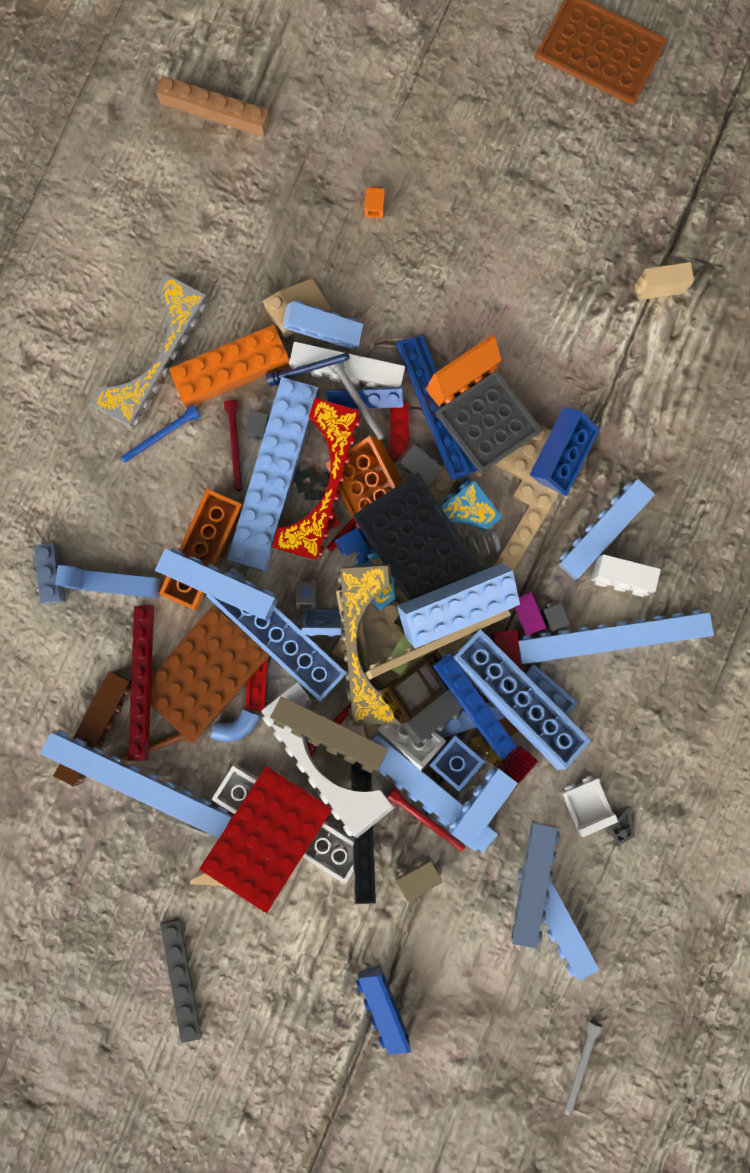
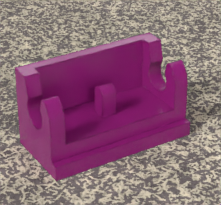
(530, 614)

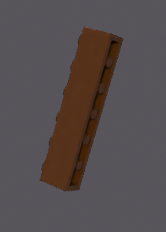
(98, 720)

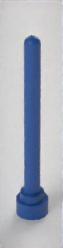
(190, 414)

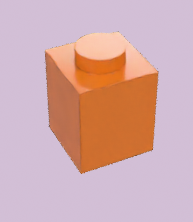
(374, 202)

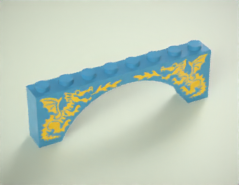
(466, 507)

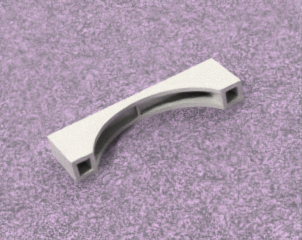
(354, 808)

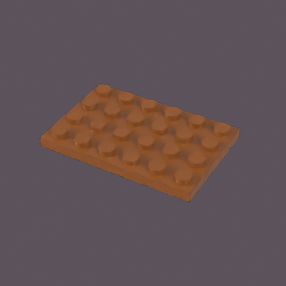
(601, 49)
(204, 674)

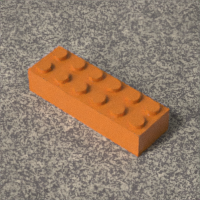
(229, 366)
(206, 541)

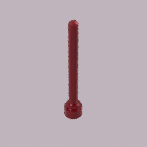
(231, 408)

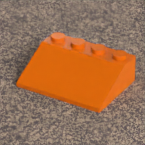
(367, 475)

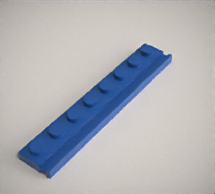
(420, 371)

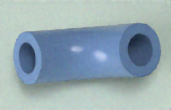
(237, 729)

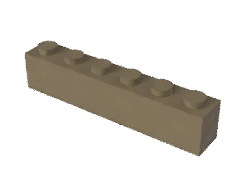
(328, 733)

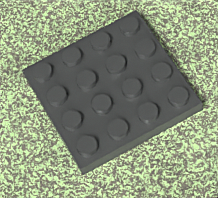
(488, 422)

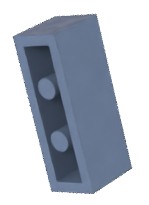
(47, 560)

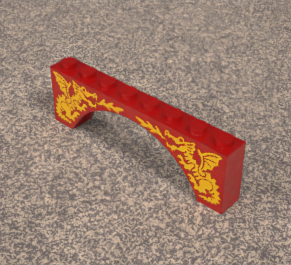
(337, 429)

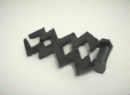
(323, 479)

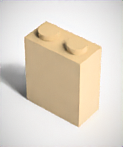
(664, 281)

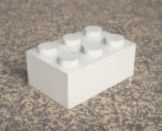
(625, 575)

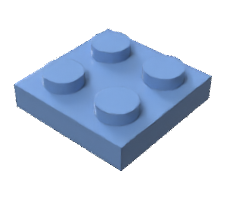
(322, 622)

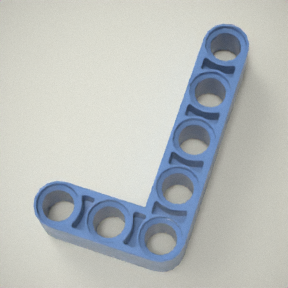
(80, 579)

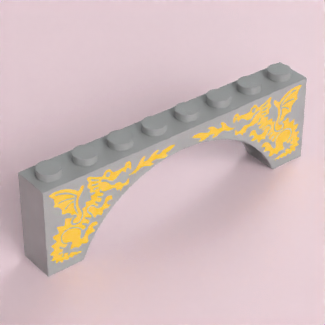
(131, 399)

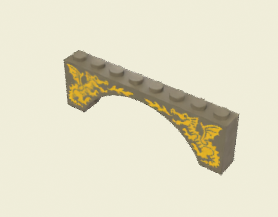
(359, 588)

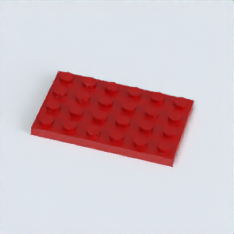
(265, 839)

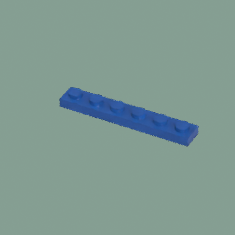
(474, 705)

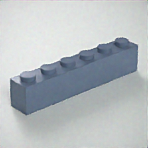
(534, 885)

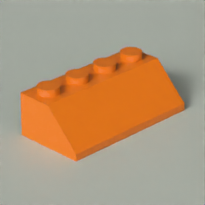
(464, 371)

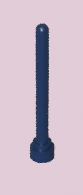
(273, 377)

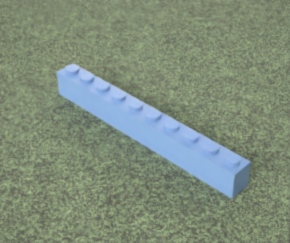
(615, 638)
(136, 783)

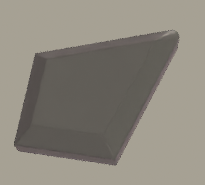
(623, 829)

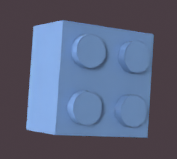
(456, 763)

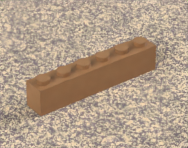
(213, 106)

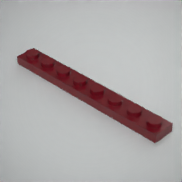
(141, 683)

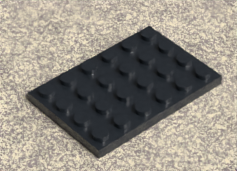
(415, 539)

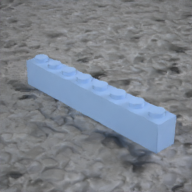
(426, 790)

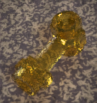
(475, 743)

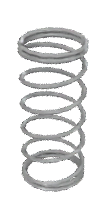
(495, 539)

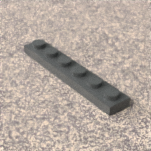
(180, 981)

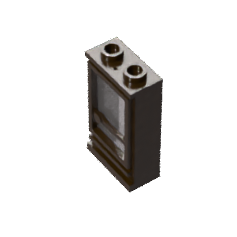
(414, 688)

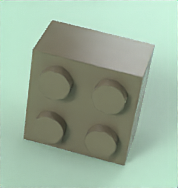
(418, 877)

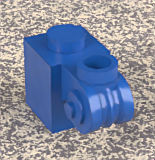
(354, 542)

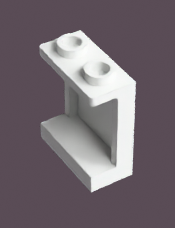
(588, 806)

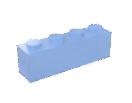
(322, 325)
(482, 807)

